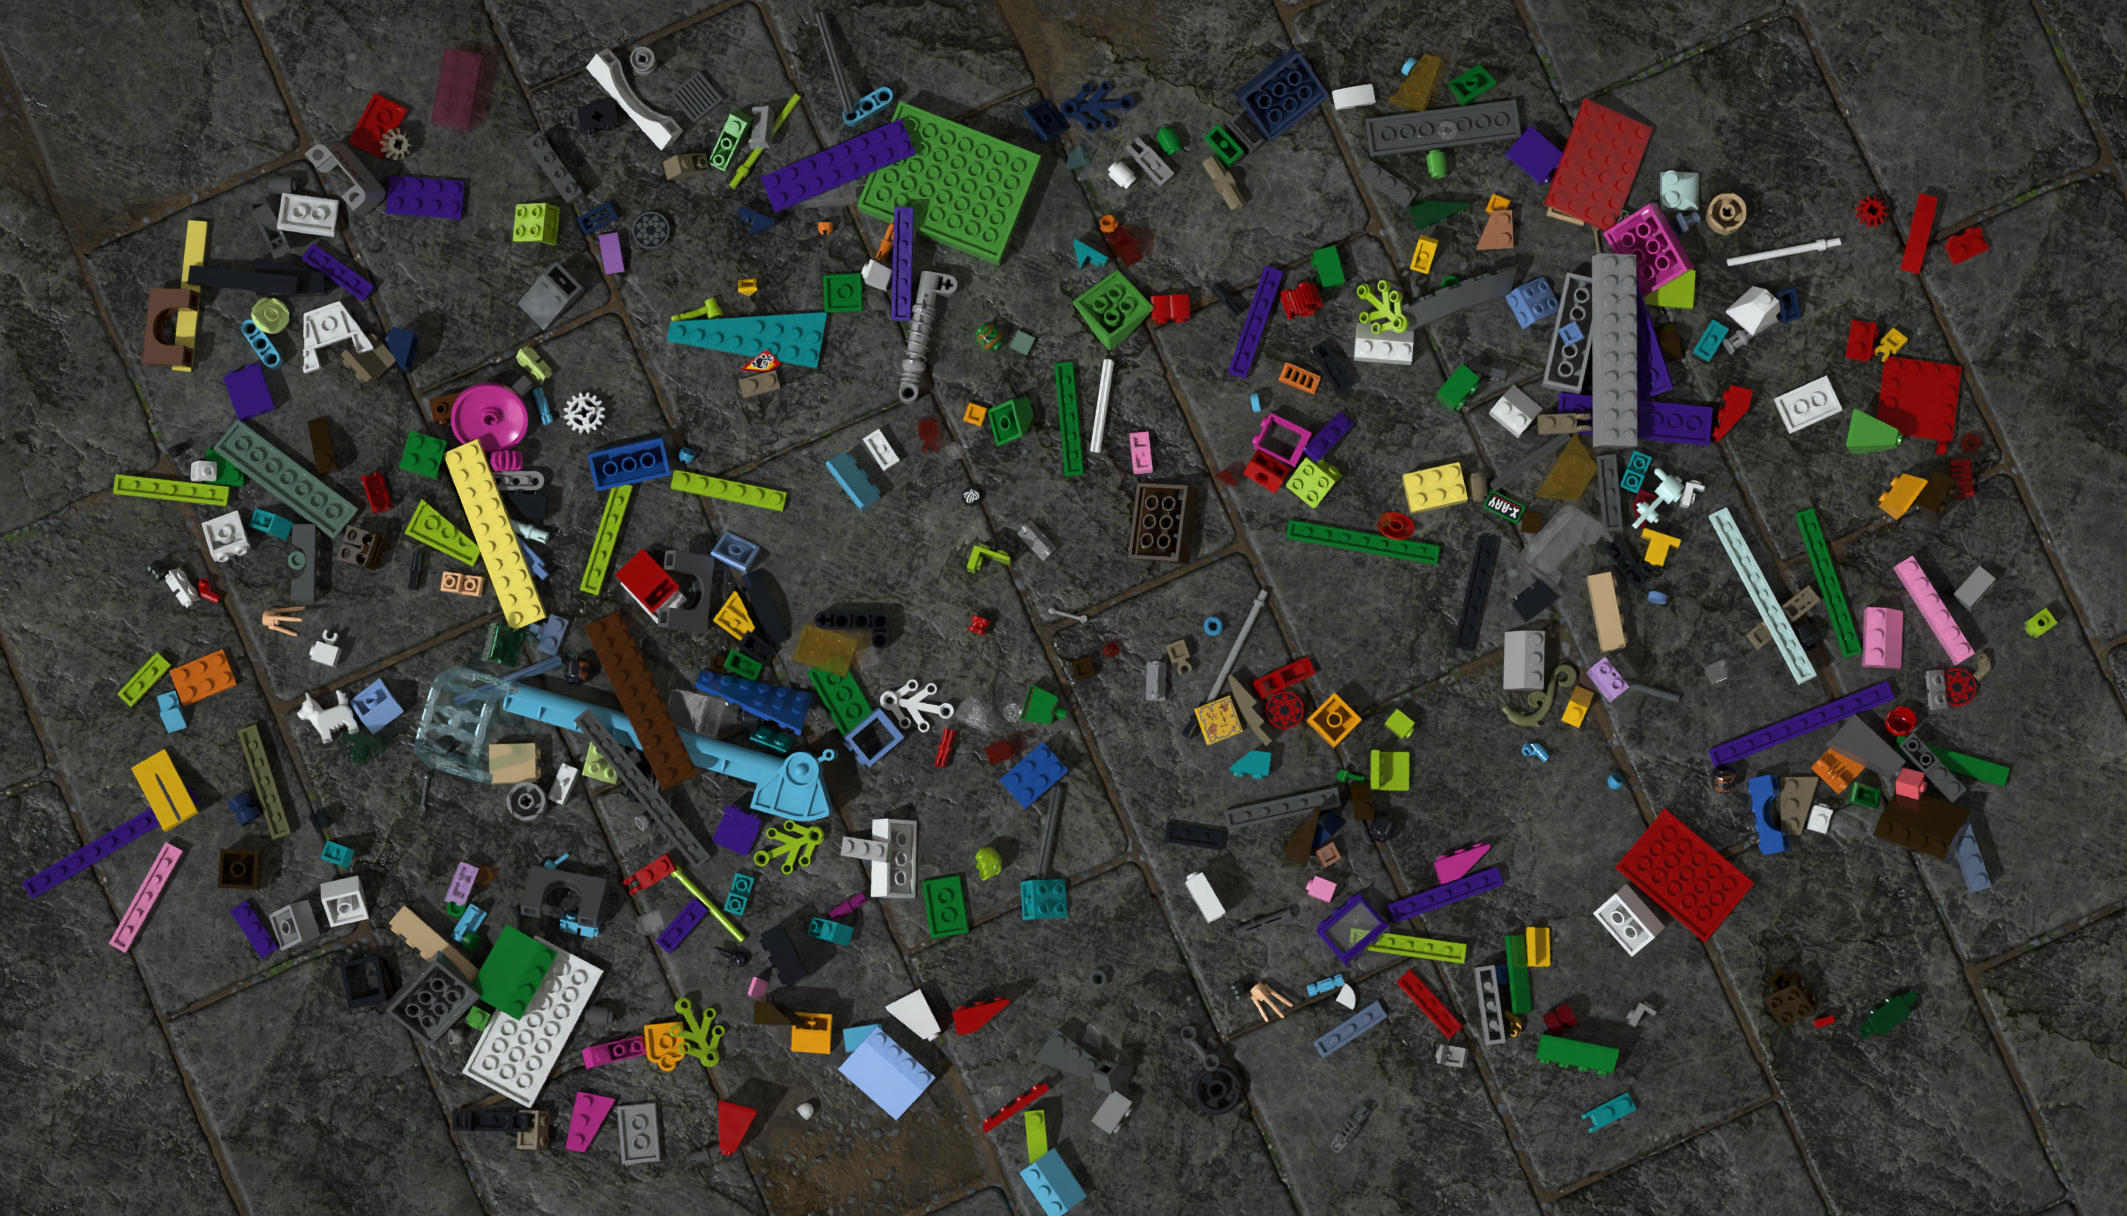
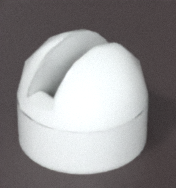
(805, 1110)

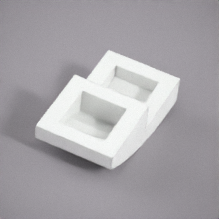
(1353, 96)

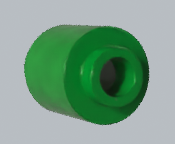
(1169, 140)

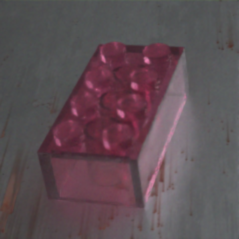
(457, 90)

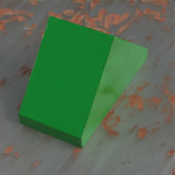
(1863, 795)

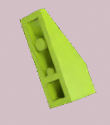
(1036, 1134)

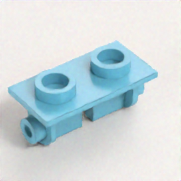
(469, 922)
(569, 924)

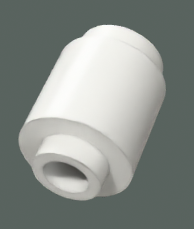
(1121, 174)

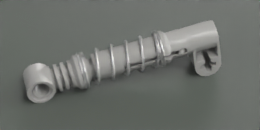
(920, 329)

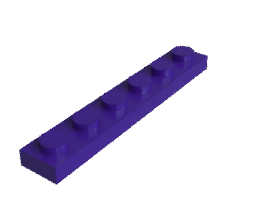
(902, 263)
(1255, 322)
(1445, 895)

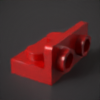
(1966, 246)
(1861, 341)

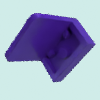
(737, 830)

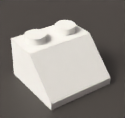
(1515, 411)
(344, 901)

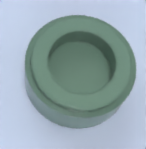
(297, 560)

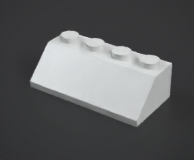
(899, 876)

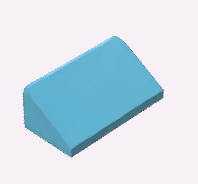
(856, 1035)

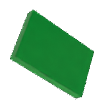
(945, 907)

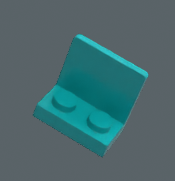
(1044, 899)

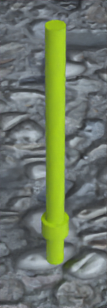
(743, 170)
(708, 904)

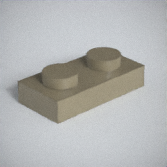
(759, 384)

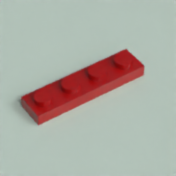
(1007, 1111)

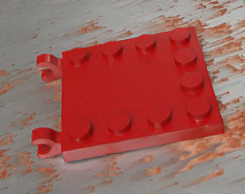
(1920, 399)

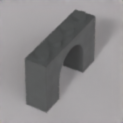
(699, 571)
(544, 880)

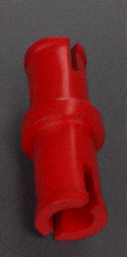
(944, 748)

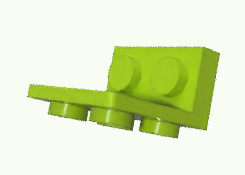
(536, 223)
(975, 561)
(1389, 771)

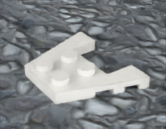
(327, 327)

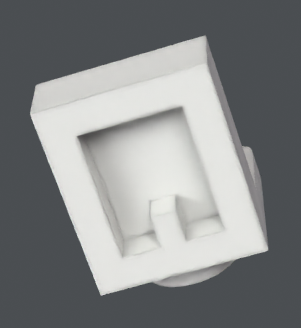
(203, 471)
(1688, 497)
(1819, 818)

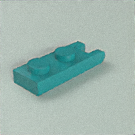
(1610, 1111)

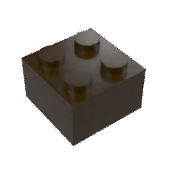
(240, 869)

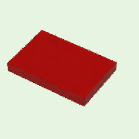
(376, 120)

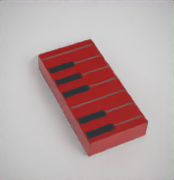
(1962, 475)

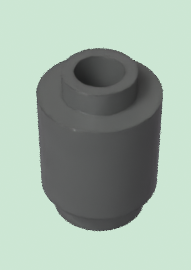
(282, 184)
(599, 1015)

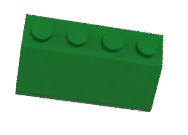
(1577, 1054)

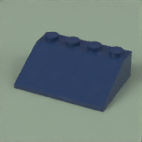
(1281, 94)

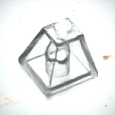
(972, 714)

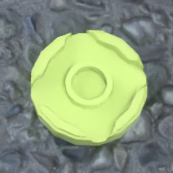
(270, 315)

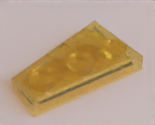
(1419, 85)

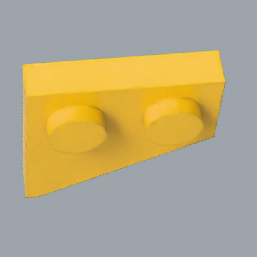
(734, 617)

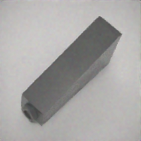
(1865, 747)

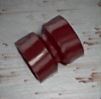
(1560, 1019)

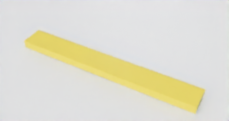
(194, 256)

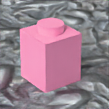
(1321, 889)

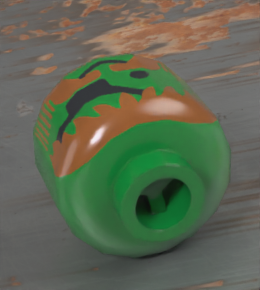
(989, 337)

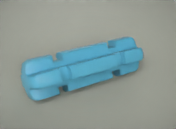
(542, 406)
(1325, 985)

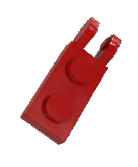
(652, 873)

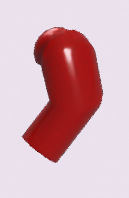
(206, 591)

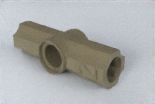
(1223, 182)

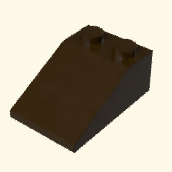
(1936, 496)

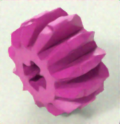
(506, 461)

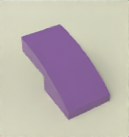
(611, 253)

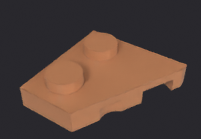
(1498, 231)

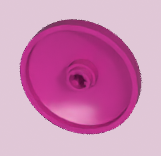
(490, 414)

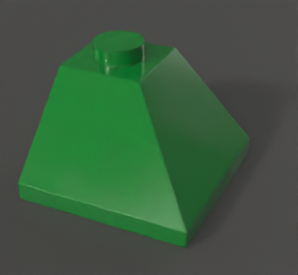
(1010, 420)

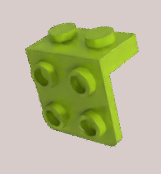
(1313, 480)

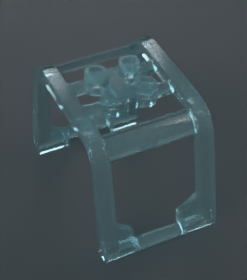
(440, 758)

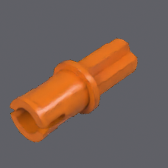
(886, 245)

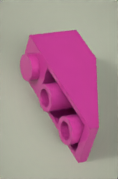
(1454, 867)
(614, 1052)

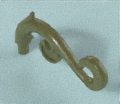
(1547, 700)

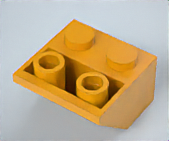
(815, 1035)

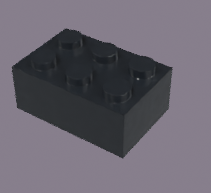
(784, 956)

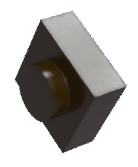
(1083, 668)

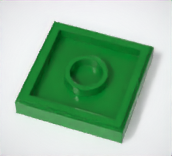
(843, 293)

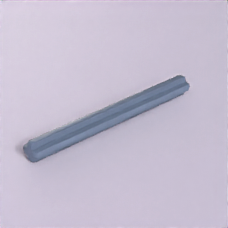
(517, 676)

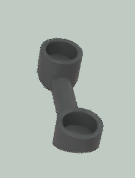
(1189, 1037)

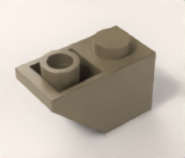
(685, 166)

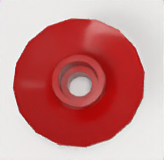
(1395, 525)

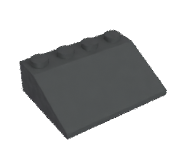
(433, 998)

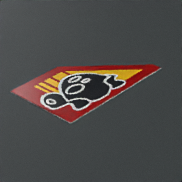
(762, 363)

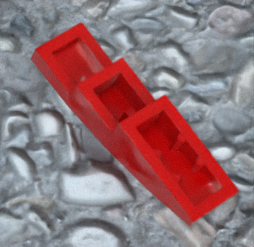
(1919, 233)

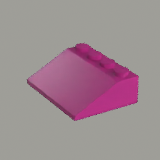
(1656, 247)

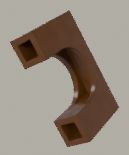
(161, 305)

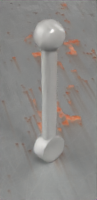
(1083, 619)

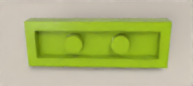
(144, 679)

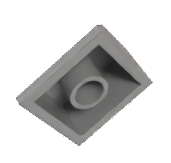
(294, 925)

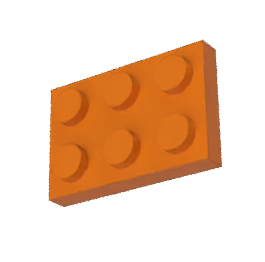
(203, 677)

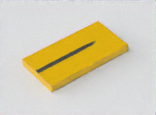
(165, 790)

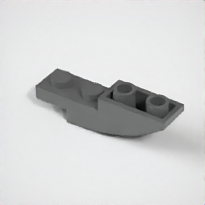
(1932, 767)

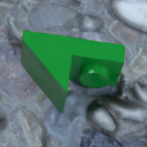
(742, 665)

